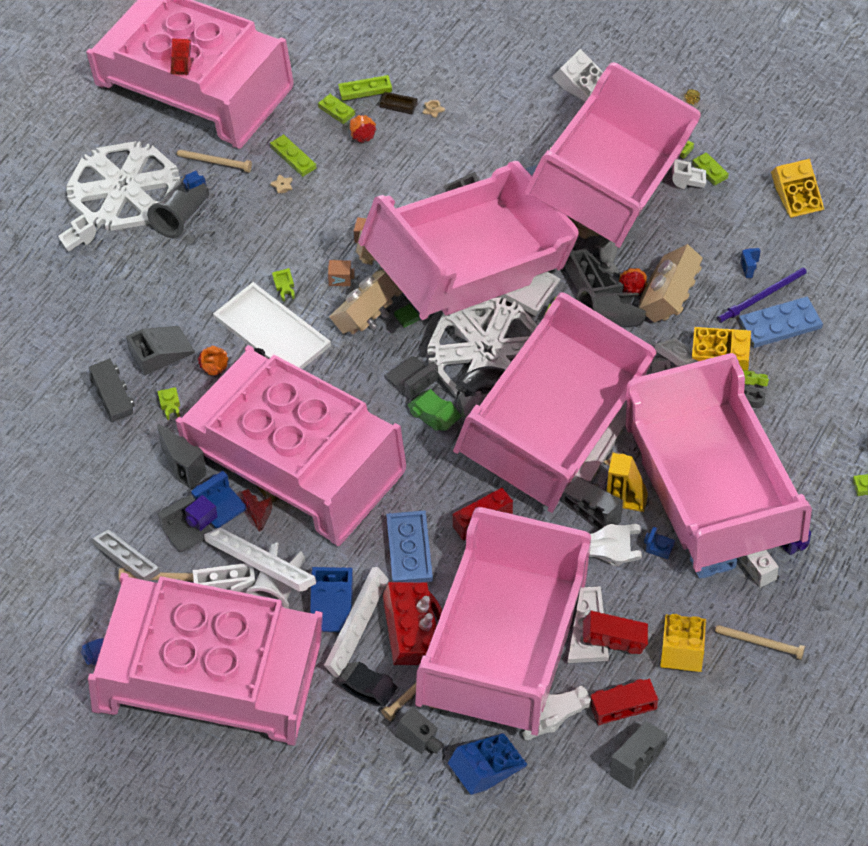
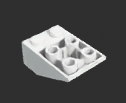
(578, 75)

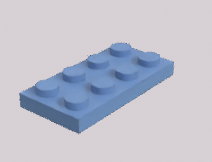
(781, 322)
(409, 547)

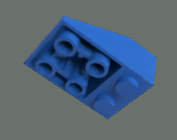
(332, 596)
(486, 763)

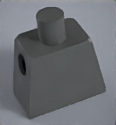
(418, 732)

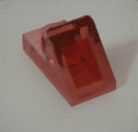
(180, 56)
(258, 510)

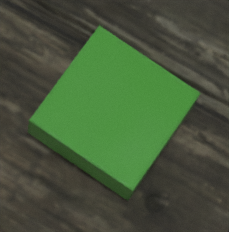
(406, 315)

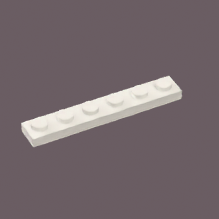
(356, 622)

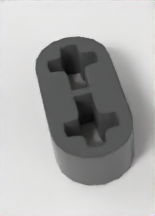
(751, 393)

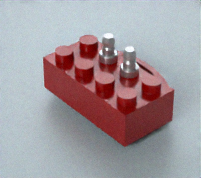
(410, 620)

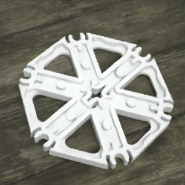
(112, 181)
(493, 338)

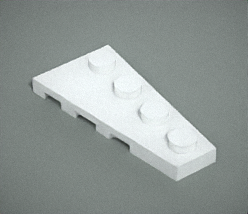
(589, 600)

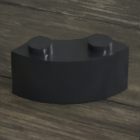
(479, 379)
(367, 684)

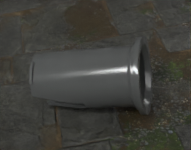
(176, 208)
(613, 306)

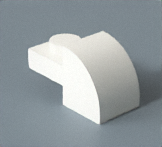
(685, 175)
(82, 231)

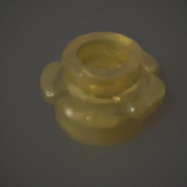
(692, 96)

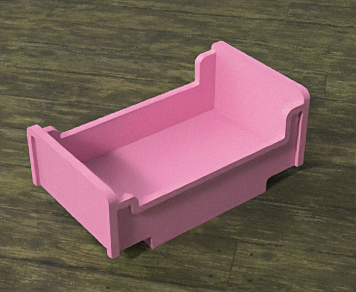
(234, 72)
(614, 153)
(468, 241)
(555, 400)
(298, 441)
(713, 462)
(505, 620)
(207, 656)

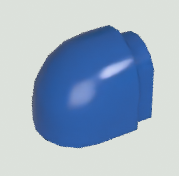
(91, 651)

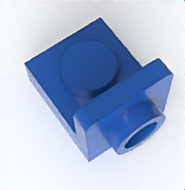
(193, 180)
(748, 261)
(658, 544)

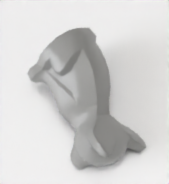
(607, 254)

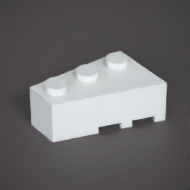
(230, 577)

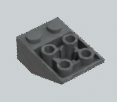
(158, 347)
(184, 459)

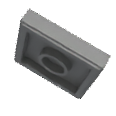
(675, 352)

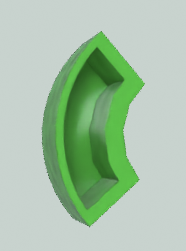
(434, 410)

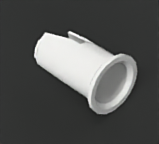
(272, 588)

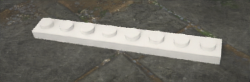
(260, 559)

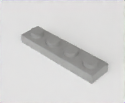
(126, 556)

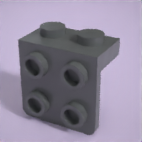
(413, 376)
(175, 526)

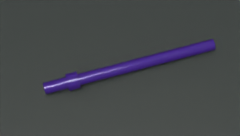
(734, 310)

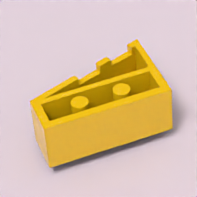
(626, 482)

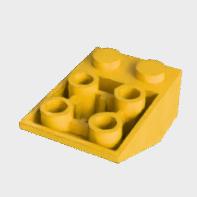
(797, 188)
(718, 342)
(683, 642)

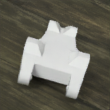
(613, 544)
(559, 708)

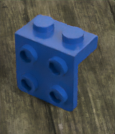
(222, 496)

